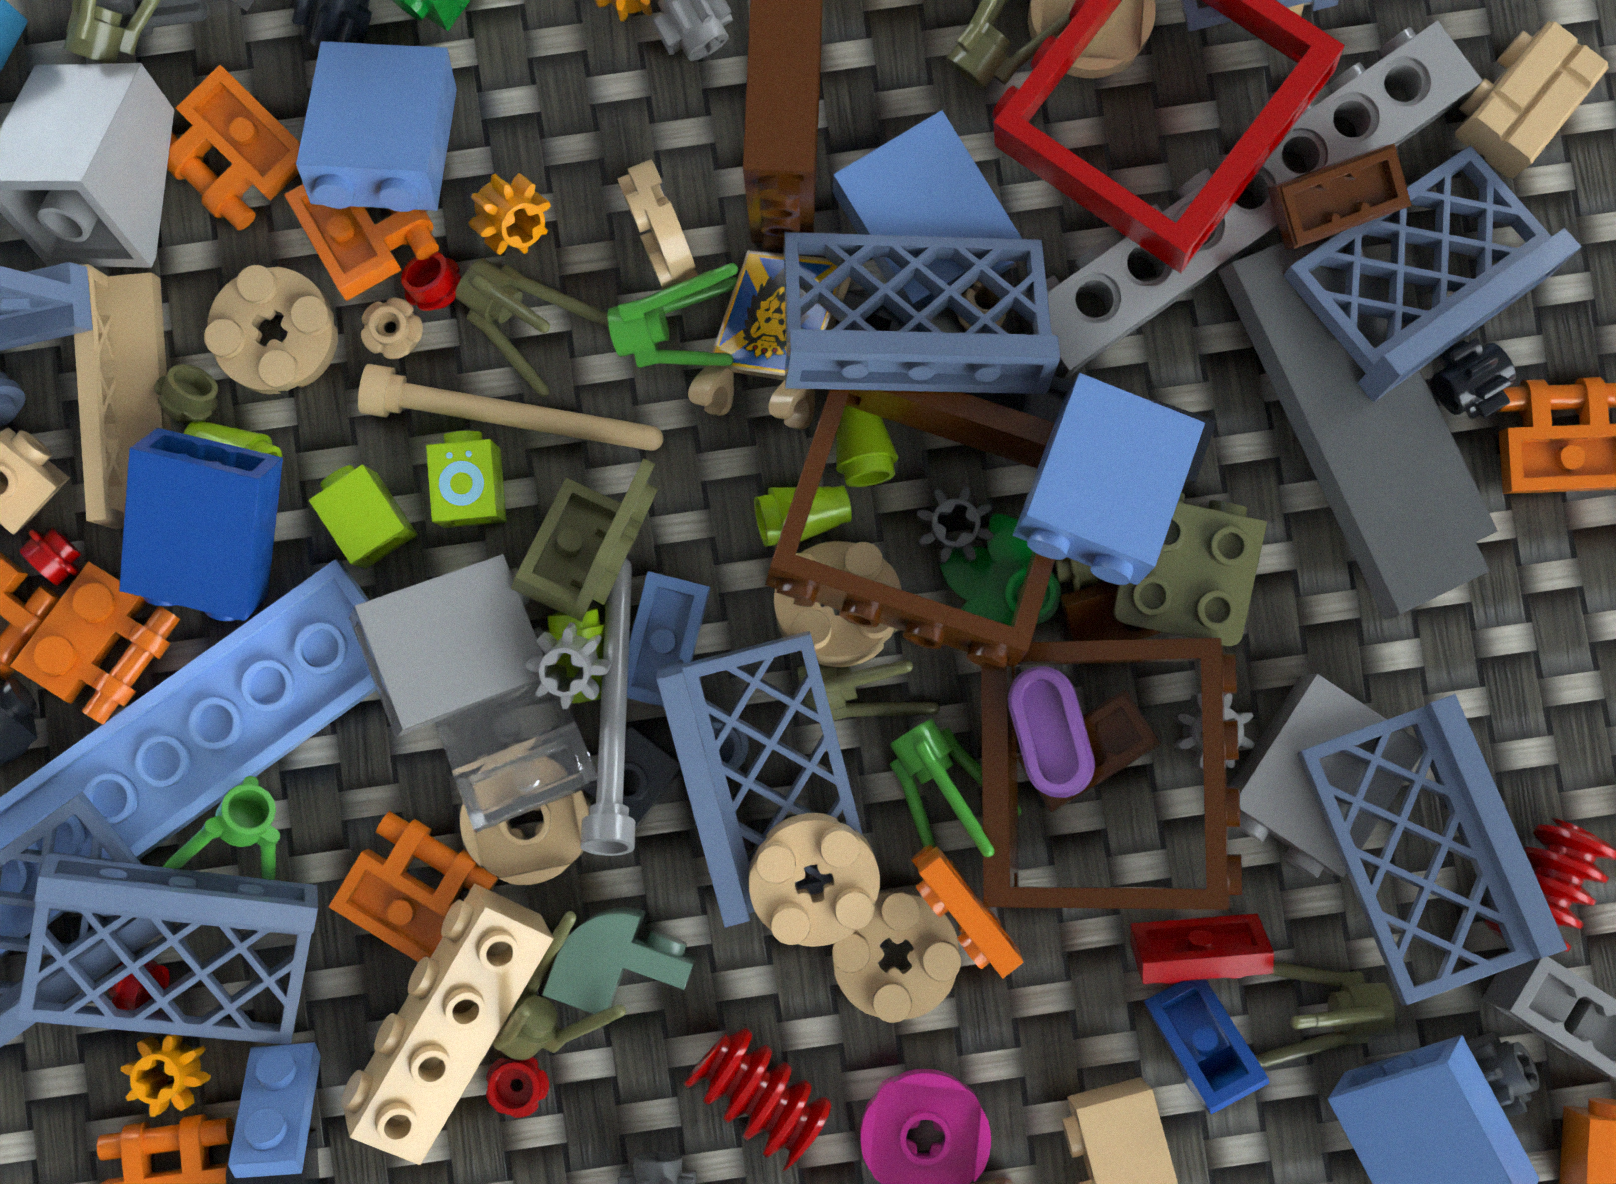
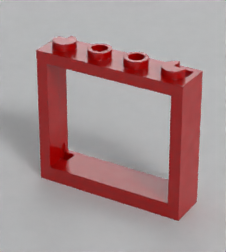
(1168, 241)

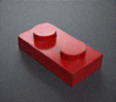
(1201, 948)

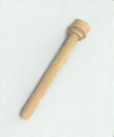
(386, 392)

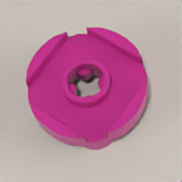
(925, 1096)

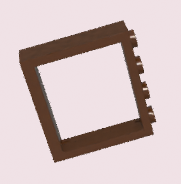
(782, 118)
(868, 602)
(1001, 786)

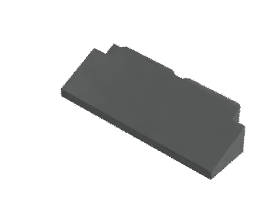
(1381, 463)

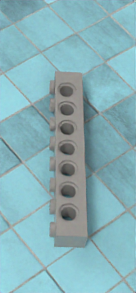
(1433, 80)

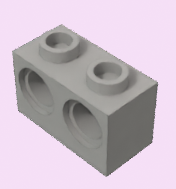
(1559, 1010)

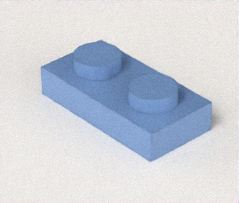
(663, 631)
(275, 1110)

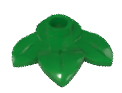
(996, 574)

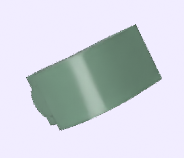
(601, 949)

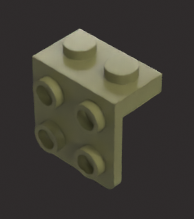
(583, 544)
(1200, 576)

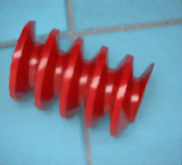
(1564, 868)
(761, 1095)

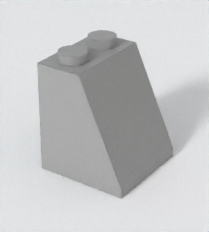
(87, 164)

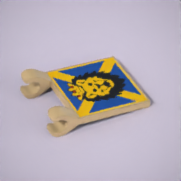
(757, 337)

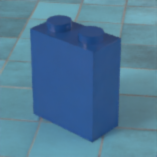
(199, 524)

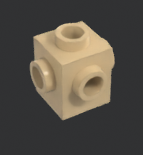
(29, 480)

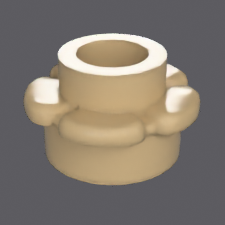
(395, 344)

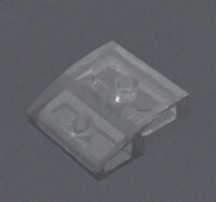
(515, 755)

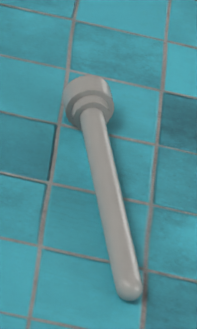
(608, 826)

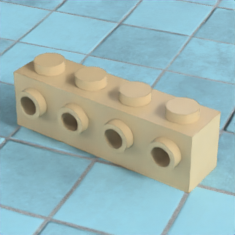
(445, 1024)

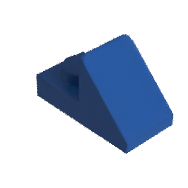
(1206, 1044)

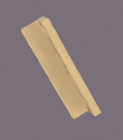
(116, 385)

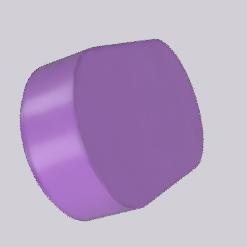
(1051, 732)

